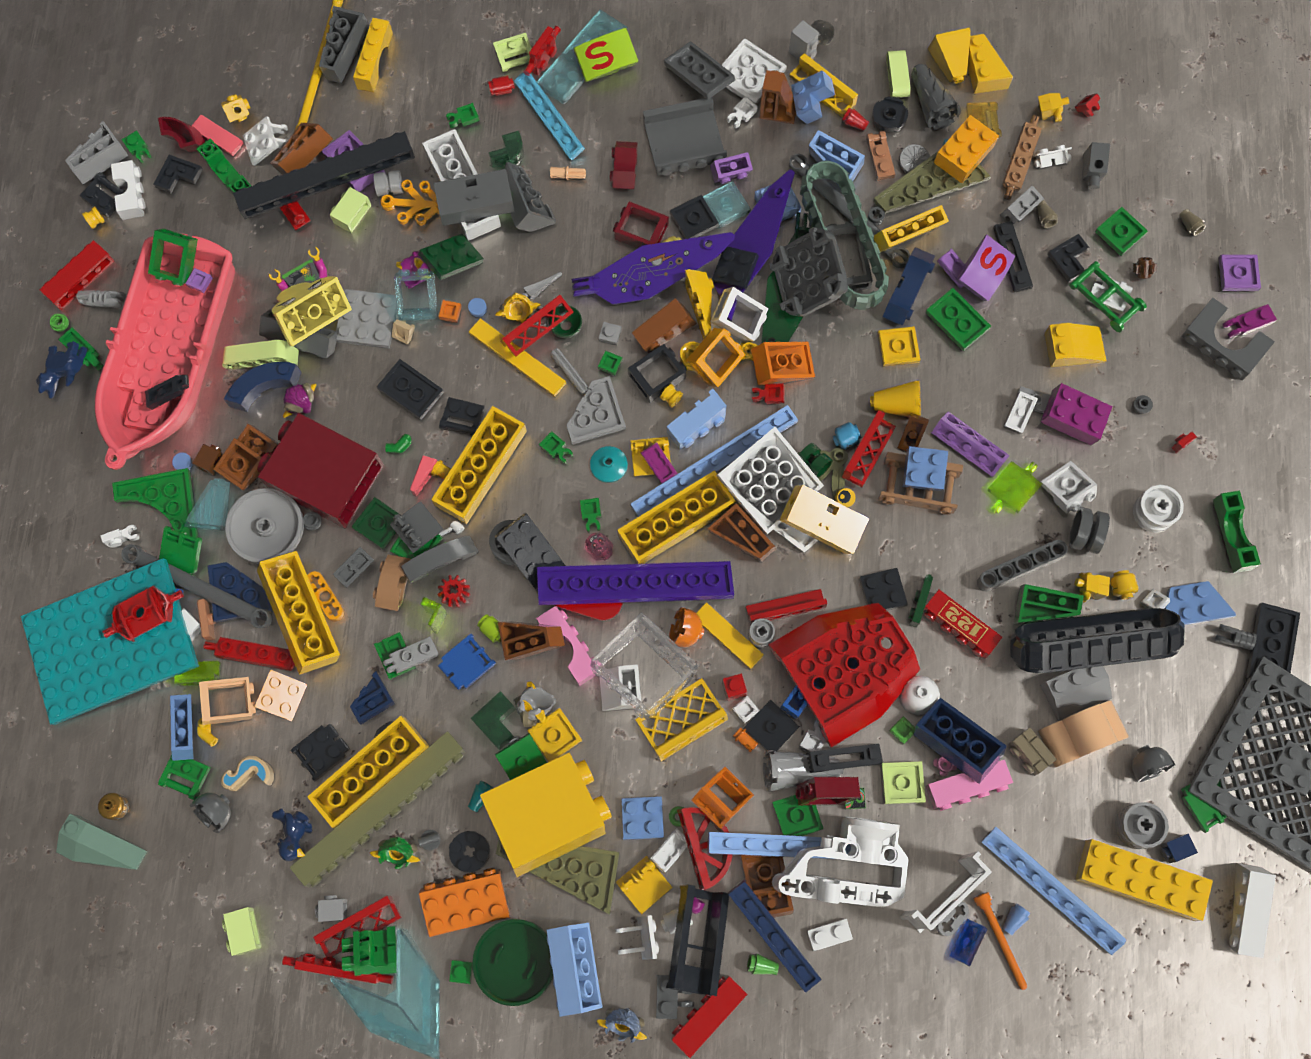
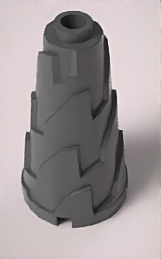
(936, 101)

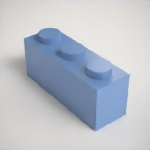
(181, 727)

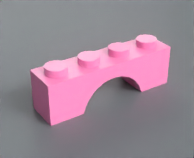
(581, 662)

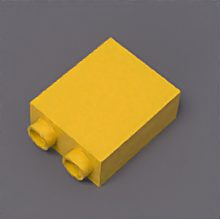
(546, 813)

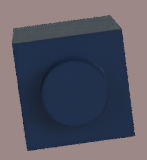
(1178, 848)

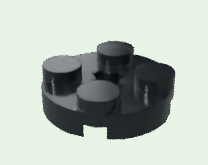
(886, 123)
(480, 855)

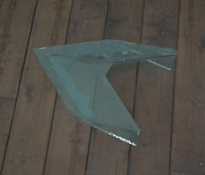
(408, 1013)

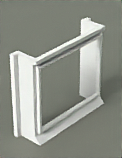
(977, 870)

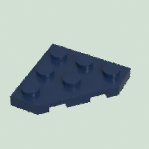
(239, 585)

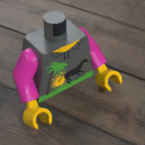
(306, 272)

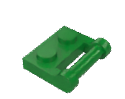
(187, 769)

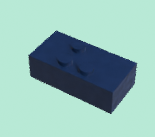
(959, 740)

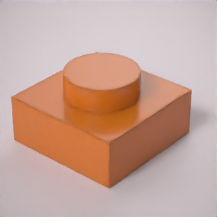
(450, 311)

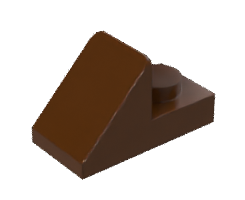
(913, 432)

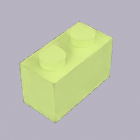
(350, 209)
(241, 931)

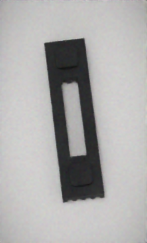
(1019, 280)
(820, 761)

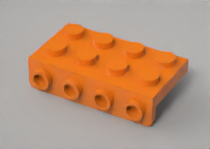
(464, 902)

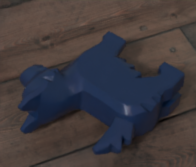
(59, 365)

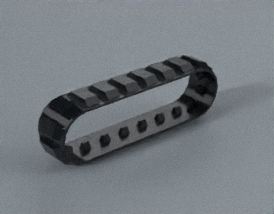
(1097, 640)

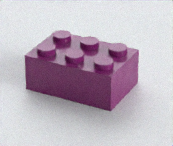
(1076, 414)

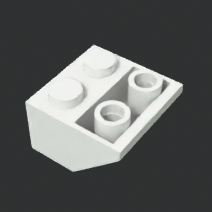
(629, 677)

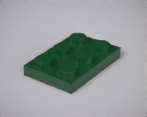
(450, 256)

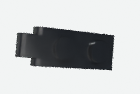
(166, 391)

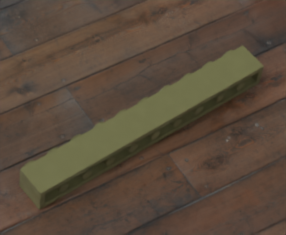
(377, 809)

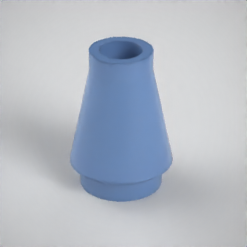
(1015, 919)

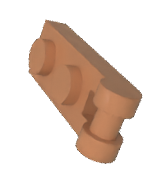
(880, 156)

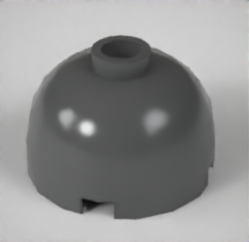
(1151, 762)
(212, 810)

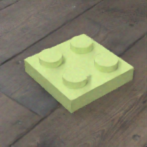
(903, 782)

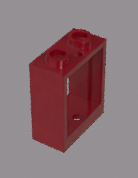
(636, 241)
(828, 791)

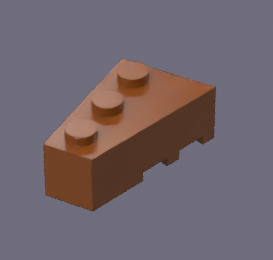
(777, 98)
(664, 326)
(742, 533)

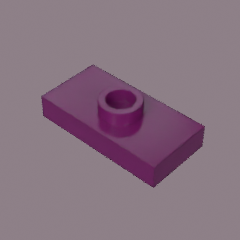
(659, 462)

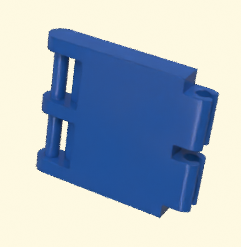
(465, 663)

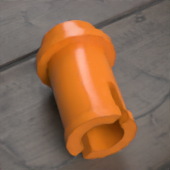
(745, 739)

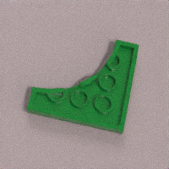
(165, 491)

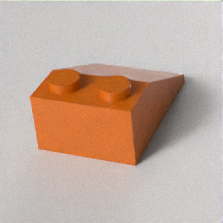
(782, 362)

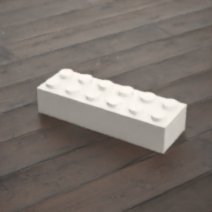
(452, 162)

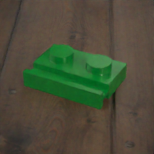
(389, 646)

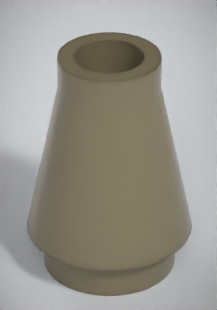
(1047, 216)
(1193, 223)

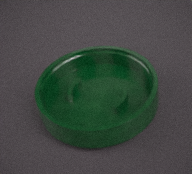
(513, 962)

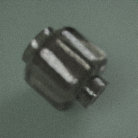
(825, 30)

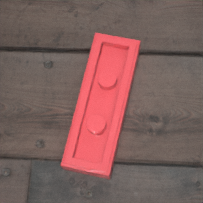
(220, 136)

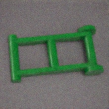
(1116, 323)

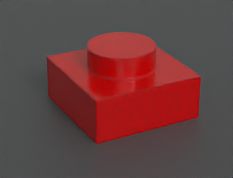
(1183, 441)

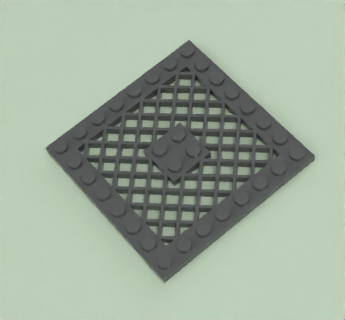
(1289, 767)

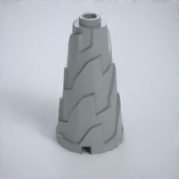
(791, 769)

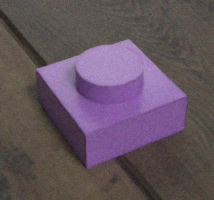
(199, 280)

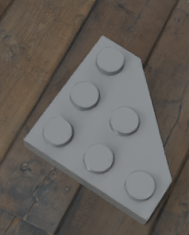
(596, 413)

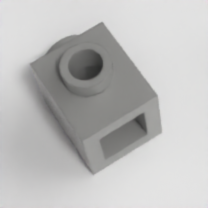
(331, 909)

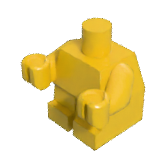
(1052, 105)
(1092, 586)

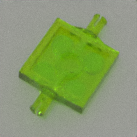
(1014, 487)

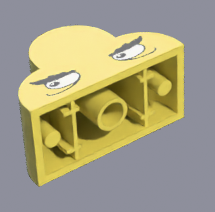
(309, 308)

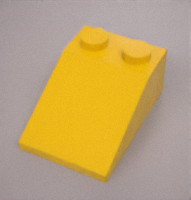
(1074, 344)

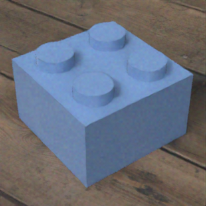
(925, 468)

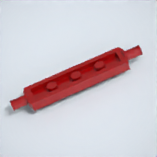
(251, 653)
(331, 967)

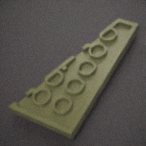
(923, 184)
(581, 872)

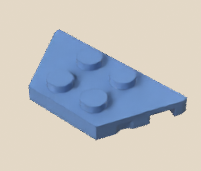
(1198, 603)

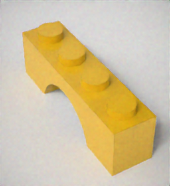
(367, 68)

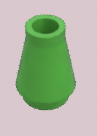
(760, 965)

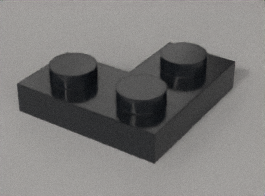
(176, 169)
(1065, 257)

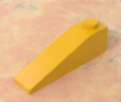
(700, 295)

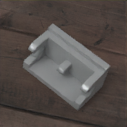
(1023, 205)

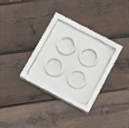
(749, 67)

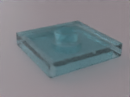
(727, 204)

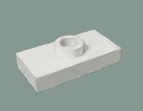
(669, 850)

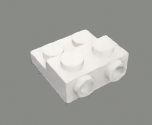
(1070, 487)

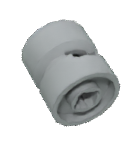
(388, 183)
(761, 633)

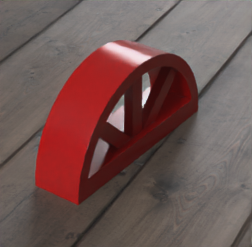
(695, 848)

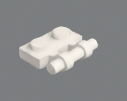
(1114, 302)

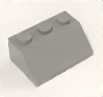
(1077, 691)

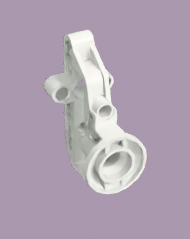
(868, 843)

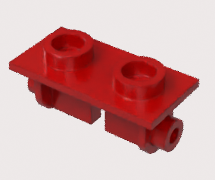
(295, 214)

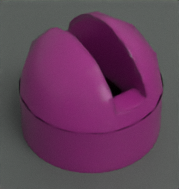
(698, 906)

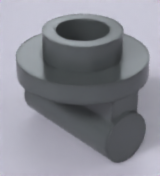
(429, 840)

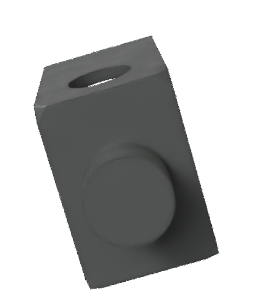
(1095, 163)

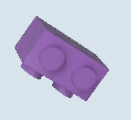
(731, 167)

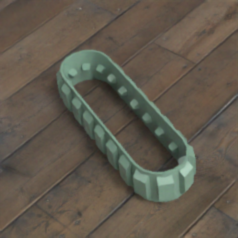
(838, 174)

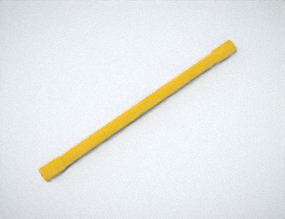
(316, 74)

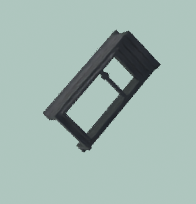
(705, 978)

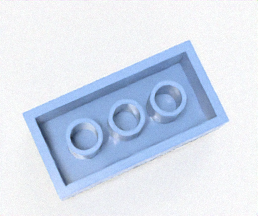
(574, 969)

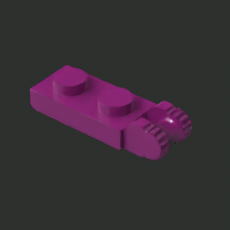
(1250, 321)

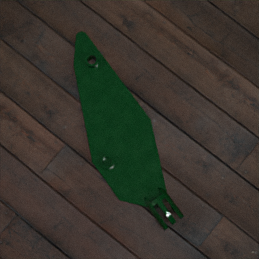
(779, 324)

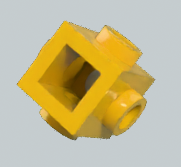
(236, 114)

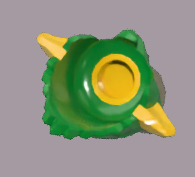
(396, 851)

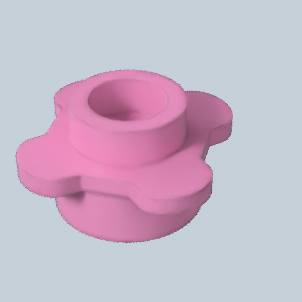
(943, 769)

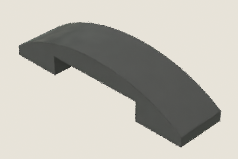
(438, 557)

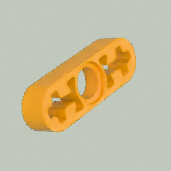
(336, 604)

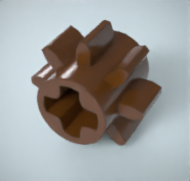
(1144, 267)

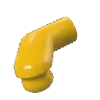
(204, 733)

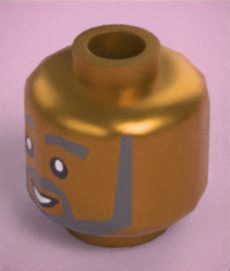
(113, 806)

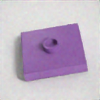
(1239, 273)

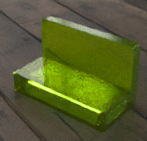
(437, 611)
(205, 672)

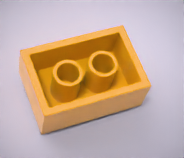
(966, 149)

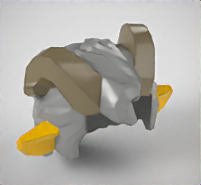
(533, 705)

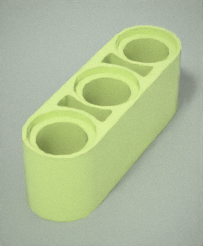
(898, 73)

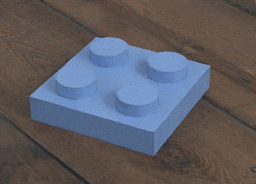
(642, 818)

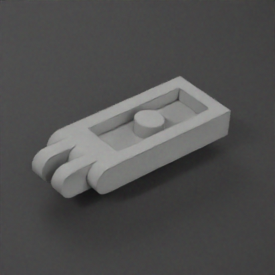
(411, 656)

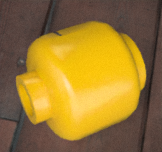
(1124, 584)

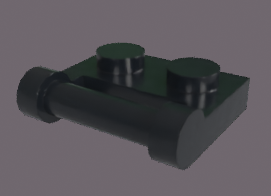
(100, 199)
(462, 411)

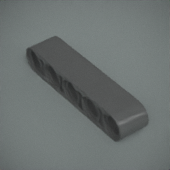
(1028, 559)

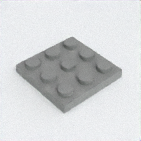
(369, 320)

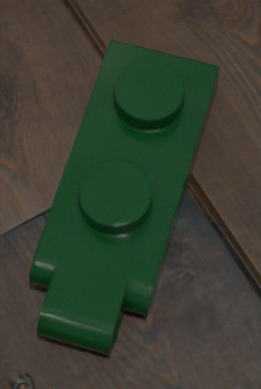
(920, 597)

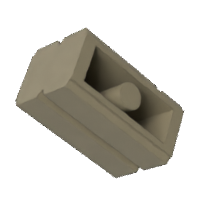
(1031, 752)

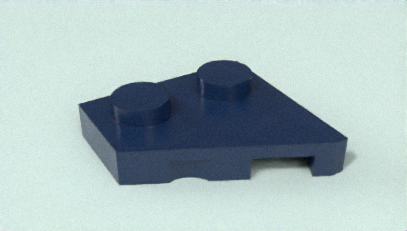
(372, 700)

